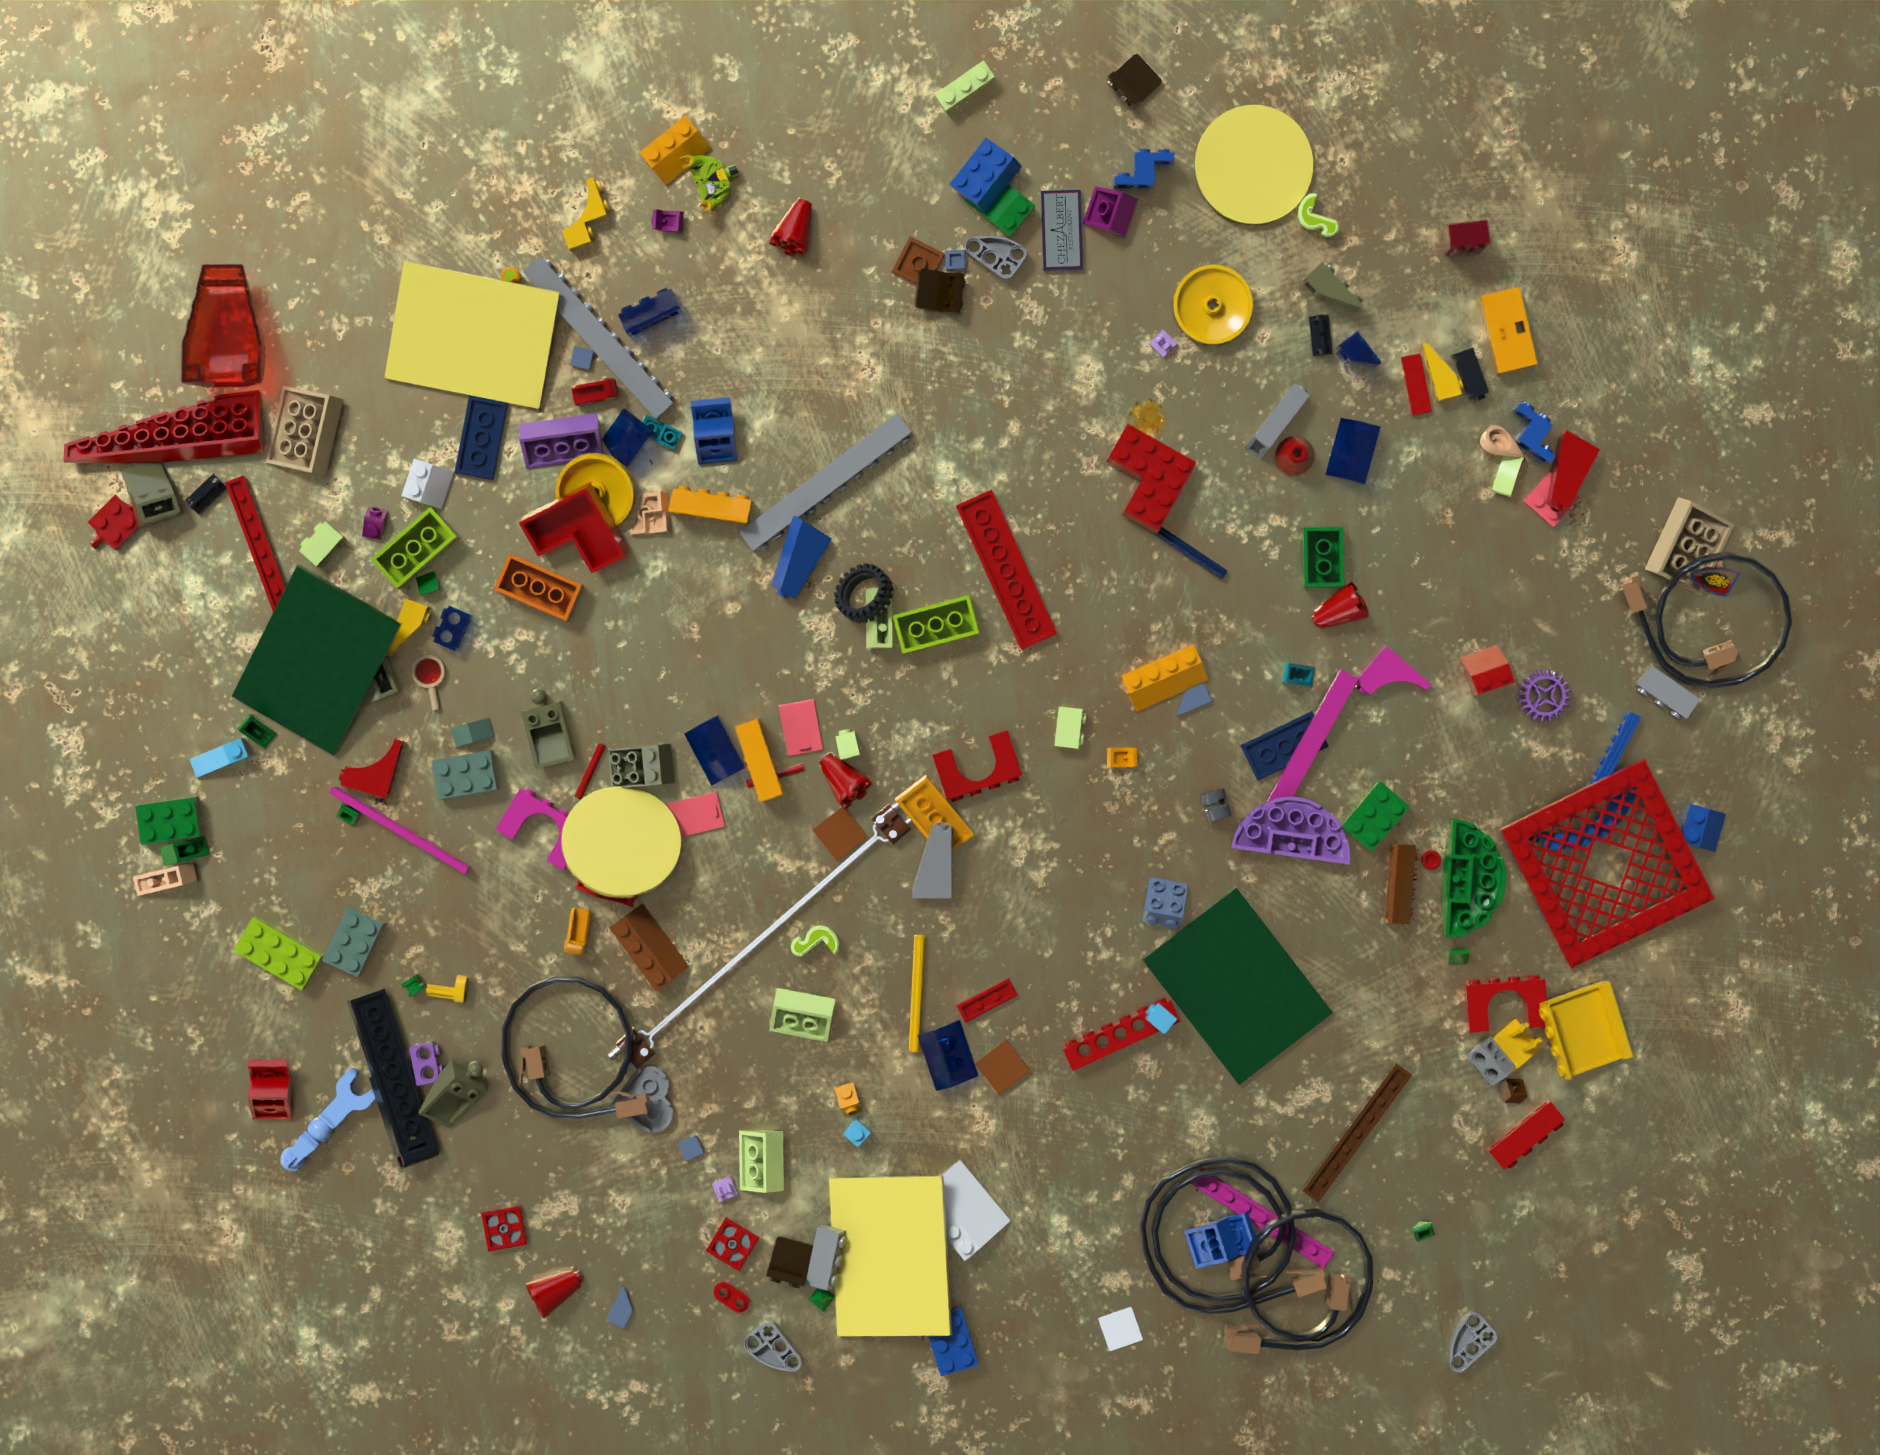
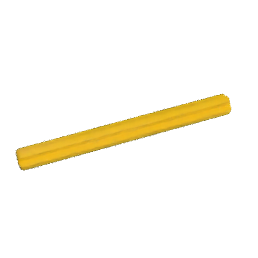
(917, 992)

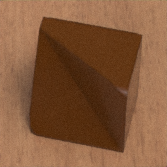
(1513, 1090)

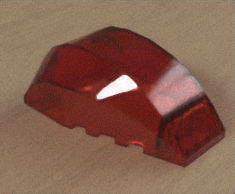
(223, 331)

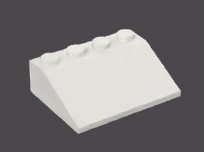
(970, 1211)

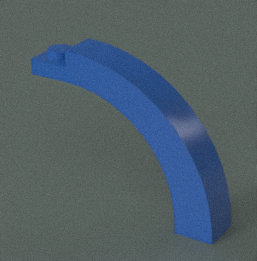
(1590, 828)

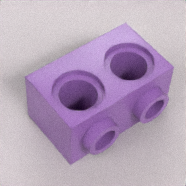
(420, 1063)

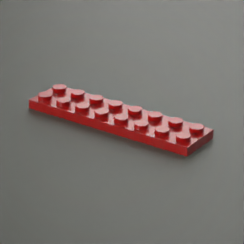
(1006, 569)

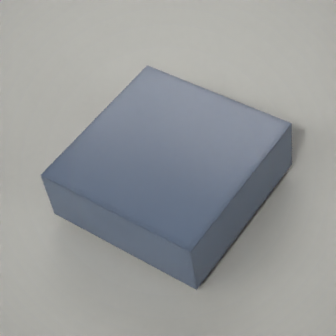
(955, 260)
(582, 357)
(690, 1147)

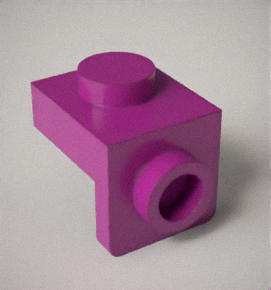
(667, 220)
(374, 523)

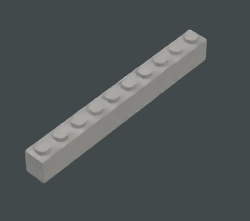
(600, 339)
(825, 482)

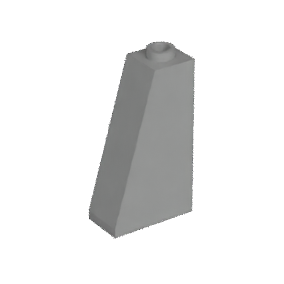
(1277, 420)
(935, 867)

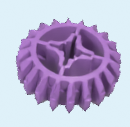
(1552, 702)

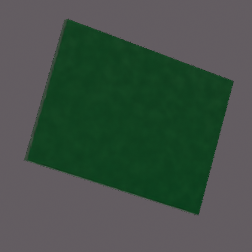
(316, 659)
(1237, 986)

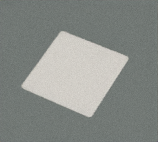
(1120, 1328)

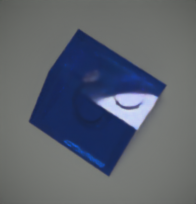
(1357, 352)
(627, 437)

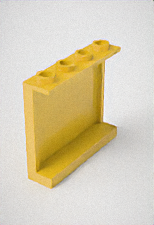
(1585, 1029)

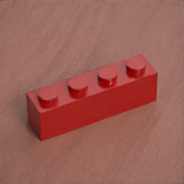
(1526, 1134)

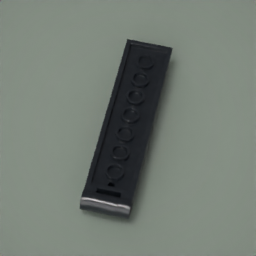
(392, 1079)

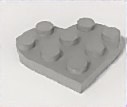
(655, 1082)

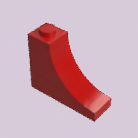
(375, 778)

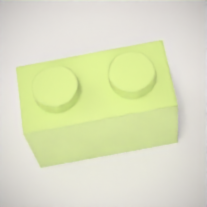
(321, 543)
(1069, 726)

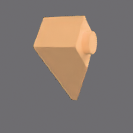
(165, 879)

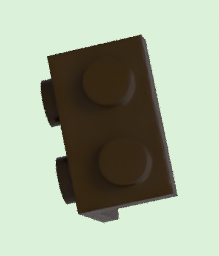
(1134, 81)
(939, 291)
(790, 1262)

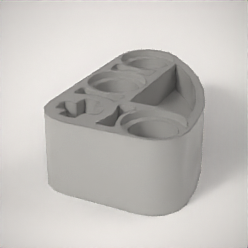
(1002, 250)
(1464, 1336)
(766, 1350)

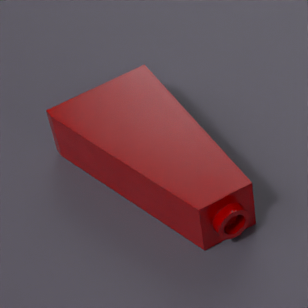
(1570, 468)

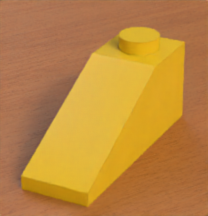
(1442, 377)
(412, 619)

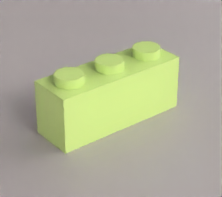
(964, 86)
(880, 630)

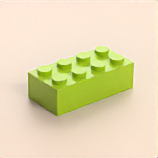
(414, 548)
(935, 624)
(278, 953)

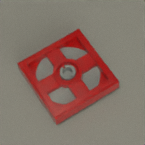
(504, 1228)
(732, 1243)

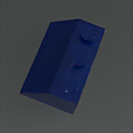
(649, 312)
(1352, 451)
(715, 750)
(948, 1055)

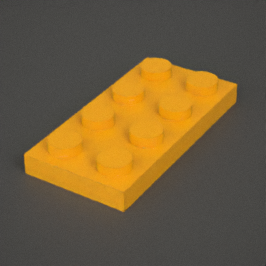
(928, 806)

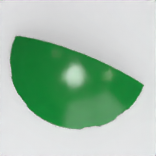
(1470, 879)

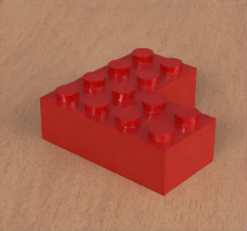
(1159, 470)
(578, 518)

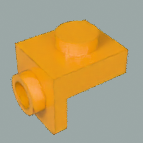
(1122, 757)
(848, 1099)

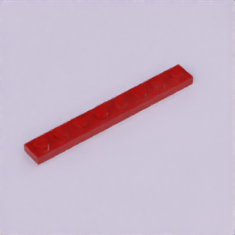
(256, 539)

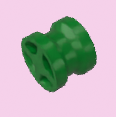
(413, 985)

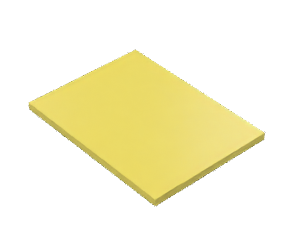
(472, 334)
(893, 1256)

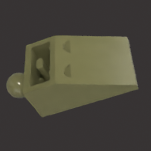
(547, 736)
(454, 1093)

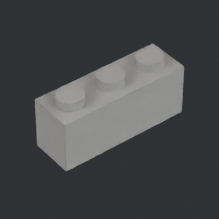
(1667, 693)
(826, 1257)

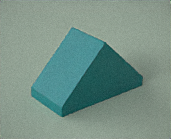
(1298, 674)

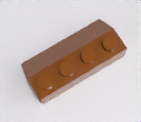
(1400, 883)
(649, 947)

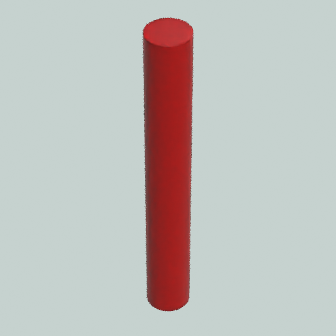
(589, 771)
(782, 773)

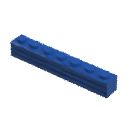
(1617, 747)

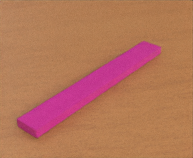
(1314, 735)
(399, 829)
(1261, 1216)

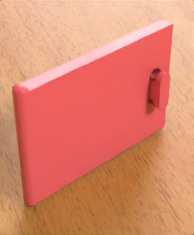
(800, 727)
(697, 814)

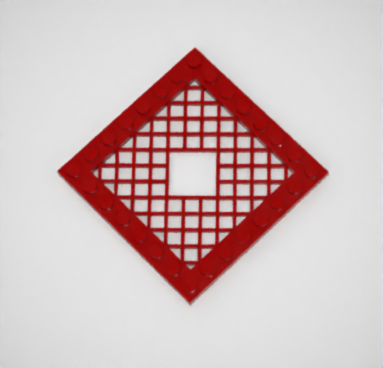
(1646, 919)

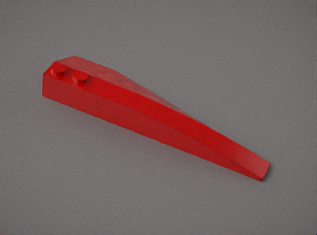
(205, 430)

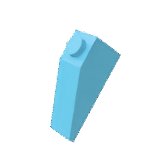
(220, 757)

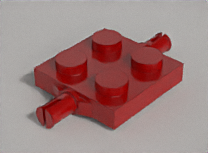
(114, 523)

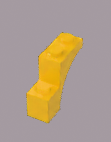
(579, 234)

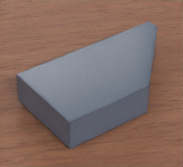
(1194, 698)
(621, 1309)

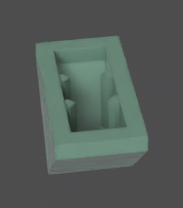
(472, 732)

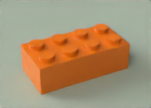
(538, 587)

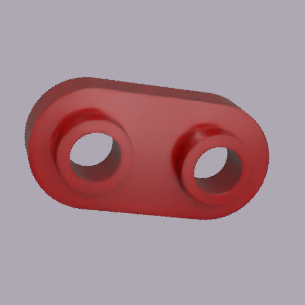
(733, 1294)

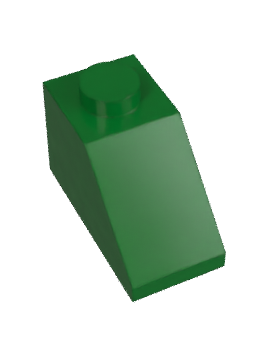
(184, 850)

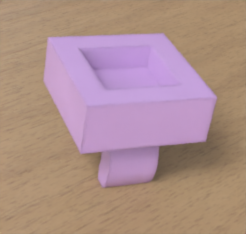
(1163, 343)
(725, 1188)

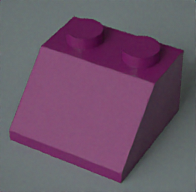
(1110, 211)

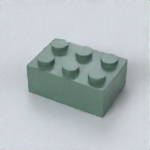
(465, 774)
(353, 941)

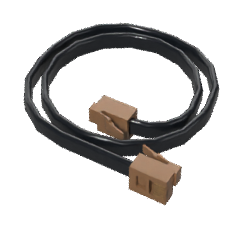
(1308, 1283)

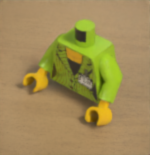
(710, 179)

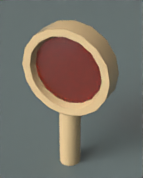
(429, 672)

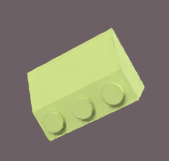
(802, 1014)
(761, 1160)

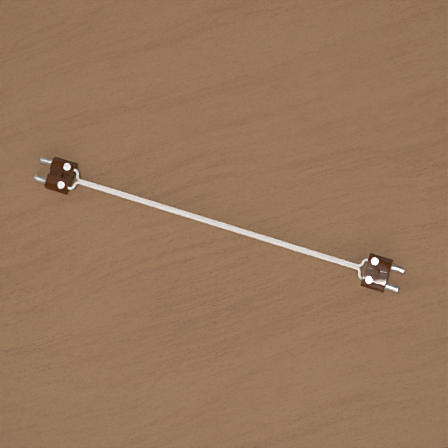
(892, 827)

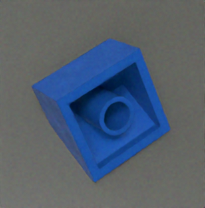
(1702, 827)

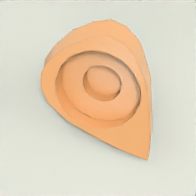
(1499, 442)

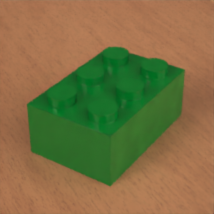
(1322, 557)
(1375, 816)
(169, 820)

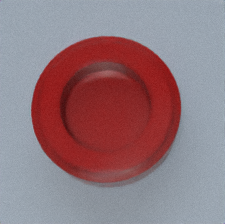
(1431, 859)

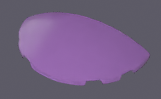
(1293, 829)

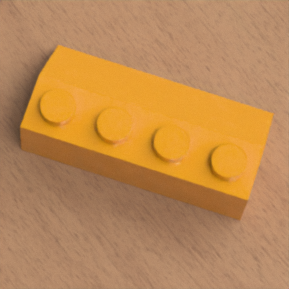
(710, 505)
(1165, 678)

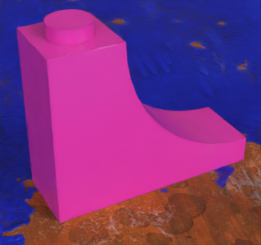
(1388, 668)

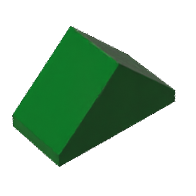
(257, 730)

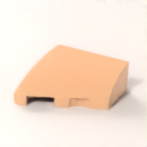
(652, 515)

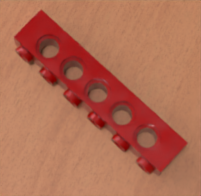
(1077, 1060)

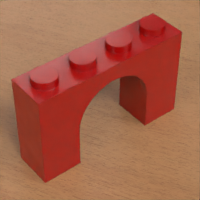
(957, 785)
(1479, 995)

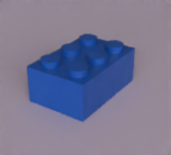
(985, 175)
(957, 1350)

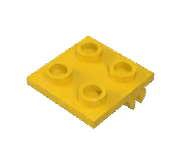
(1517, 1043)

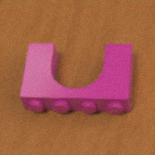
(524, 806)

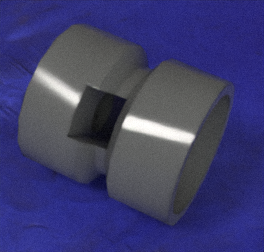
(1215, 805)

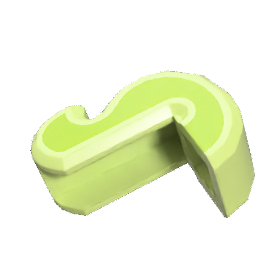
(1312, 221)
(814, 936)

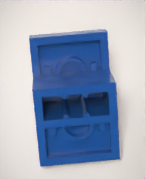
(1143, 169)
(714, 430)
(1534, 432)
(1220, 1239)

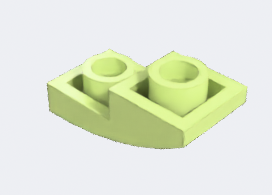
(1507, 475)

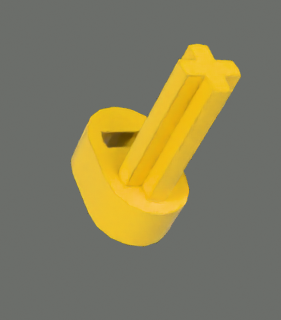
(458, 993)

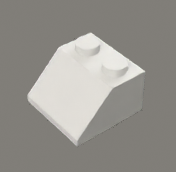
(427, 483)

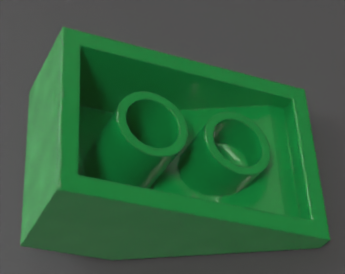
(1007, 211)

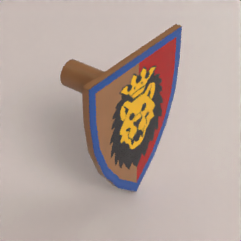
(1716, 579)

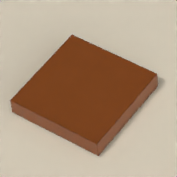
(916, 257)
(840, 833)
(1002, 1067)

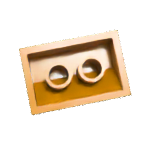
(665, 151)

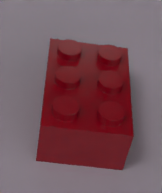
(1466, 236)

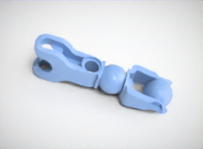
(321, 1128)

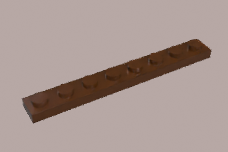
(1357, 1132)

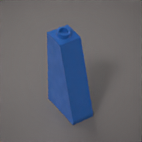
(799, 556)

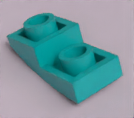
(664, 433)

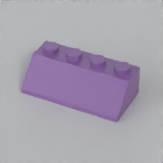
(559, 440)

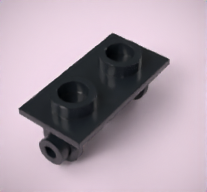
(1320, 335)
(205, 494)

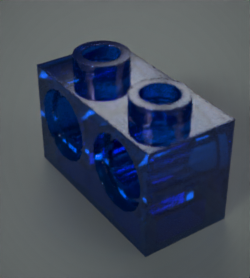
(457, 630)

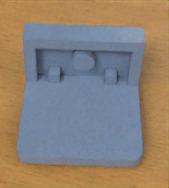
(1164, 903)

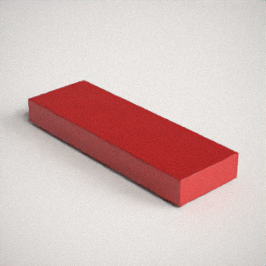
(1416, 384)
(986, 1000)

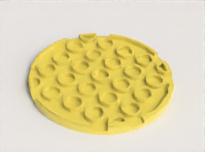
(1253, 164)
(621, 842)

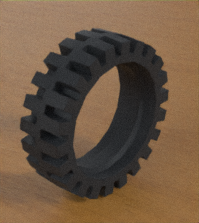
(878, 603)

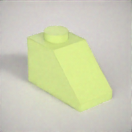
(847, 744)

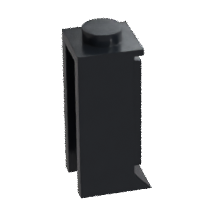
(1471, 374)

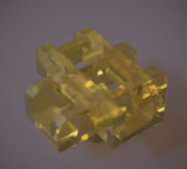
(1146, 416)

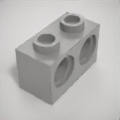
(1491, 1061)

